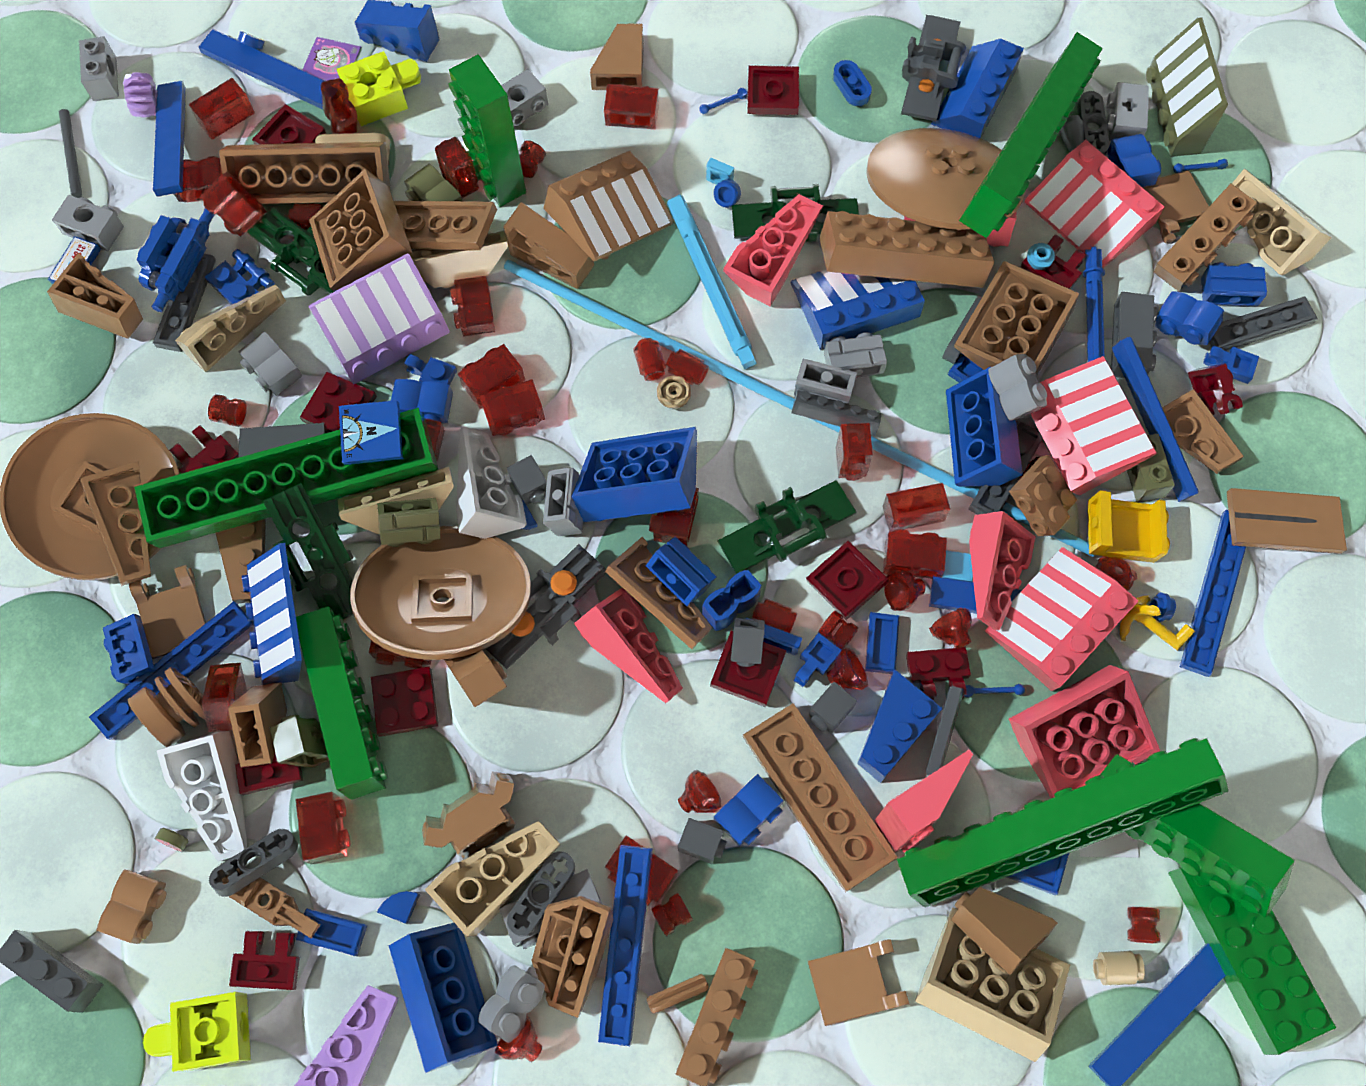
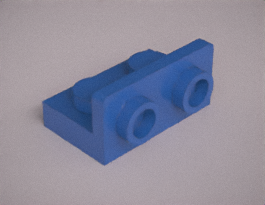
(128, 649)

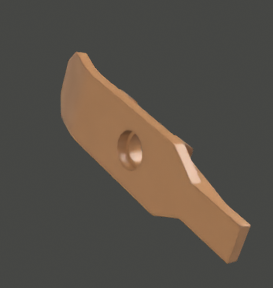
(280, 909)

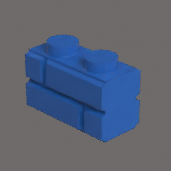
(1234, 284)
(681, 571)

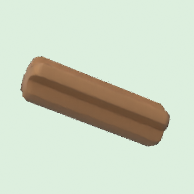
(677, 993)

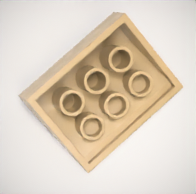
(982, 996)

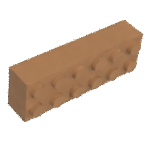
(302, 170)
(904, 250)

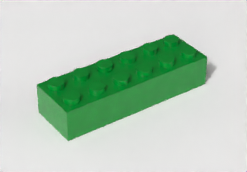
(487, 129)
(340, 703)
(1217, 852)
(1258, 967)

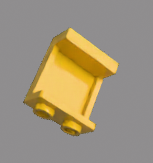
(1127, 528)

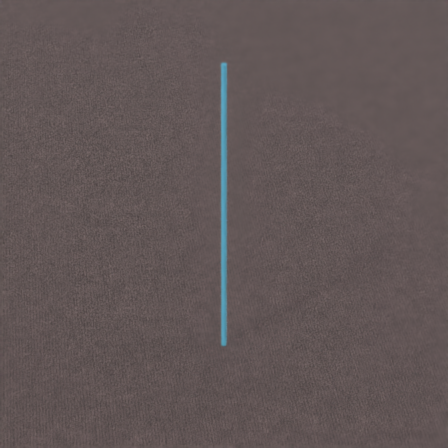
(768, 392)

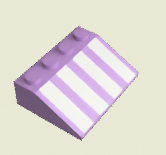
(379, 318)

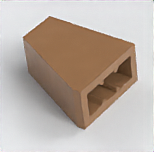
(620, 58)
(251, 722)
(1002, 927)

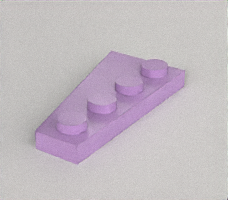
(352, 1046)

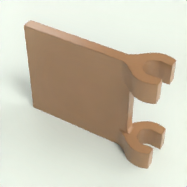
(1180, 200)
(169, 615)
(852, 983)

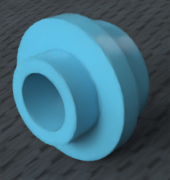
(1038, 262)

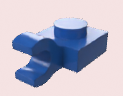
(1239, 362)
(432, 371)
(818, 657)

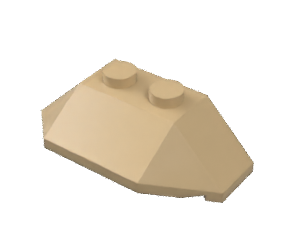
(442, 267)
(362, 509)

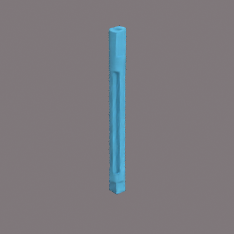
(711, 280)

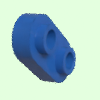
(854, 85)

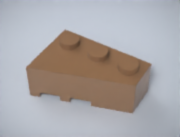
(546, 247)
(94, 299)
(478, 676)

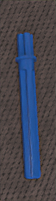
(1094, 303)

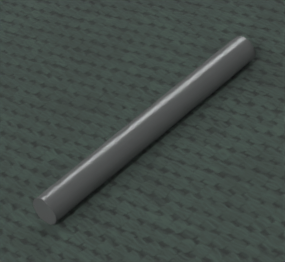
(70, 153)

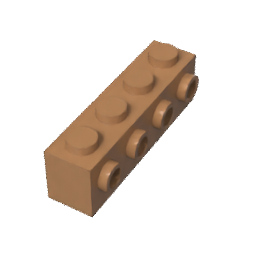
(1205, 237)
(712, 1026)

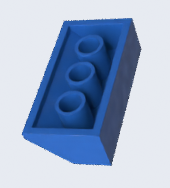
(979, 87)
(981, 435)
(441, 995)

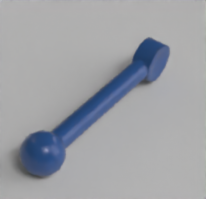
(741, 94)
(1221, 164)
(1018, 689)

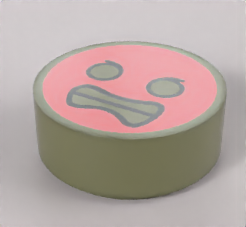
(171, 839)

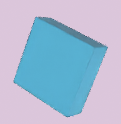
(718, 171)
(958, 566)

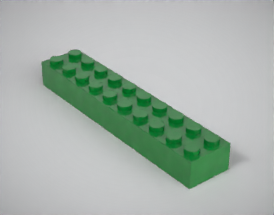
(1032, 137)
(235, 489)
(1064, 822)

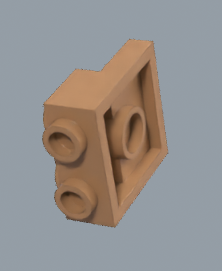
(1043, 497)

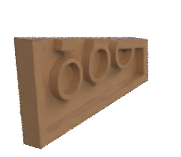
(119, 519)
(238, 549)
(632, 574)

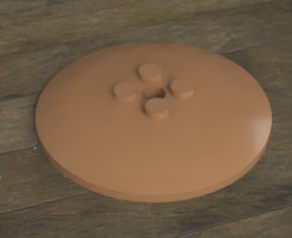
(931, 174)
(43, 493)
(400, 586)

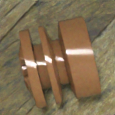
(164, 711)

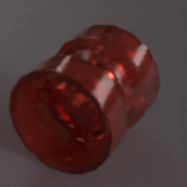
(530, 156)
(227, 410)
(843, 634)
(671, 914)
(1143, 925)

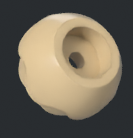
(673, 384)

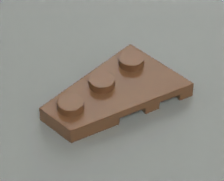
(1201, 433)

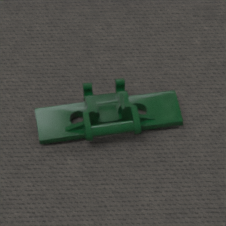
(749, 217)
(270, 231)
(783, 520)
(321, 548)

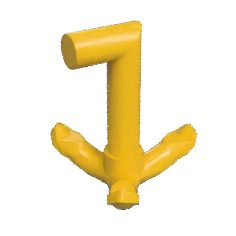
(1143, 614)

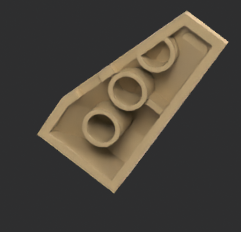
(1279, 230)
(219, 333)
(491, 877)

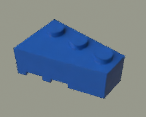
(399, 28)
(897, 726)

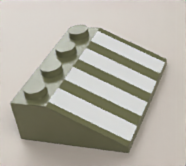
(1187, 90)

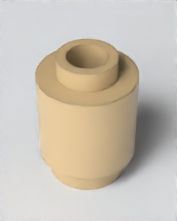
(1119, 968)

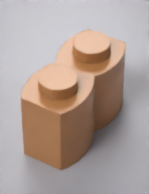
(132, 907)

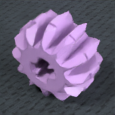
(140, 94)

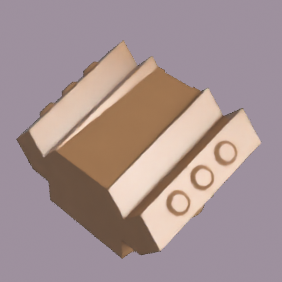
(474, 818)

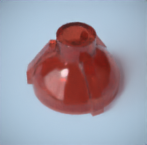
(1107, 566)
(902, 589)
(953, 628)
(848, 671)
(699, 794)
(523, 1046)

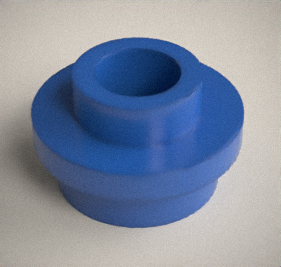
(1166, 606)

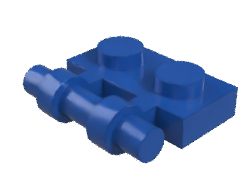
(229, 279)

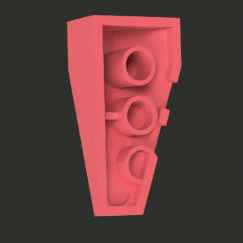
(768, 256)
(998, 555)
(620, 635)

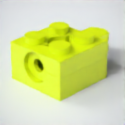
(384, 96)
(203, 1032)

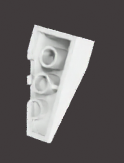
(483, 492)
(208, 786)

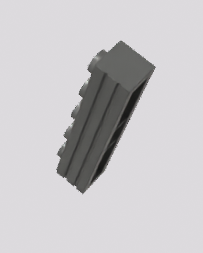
(834, 411)

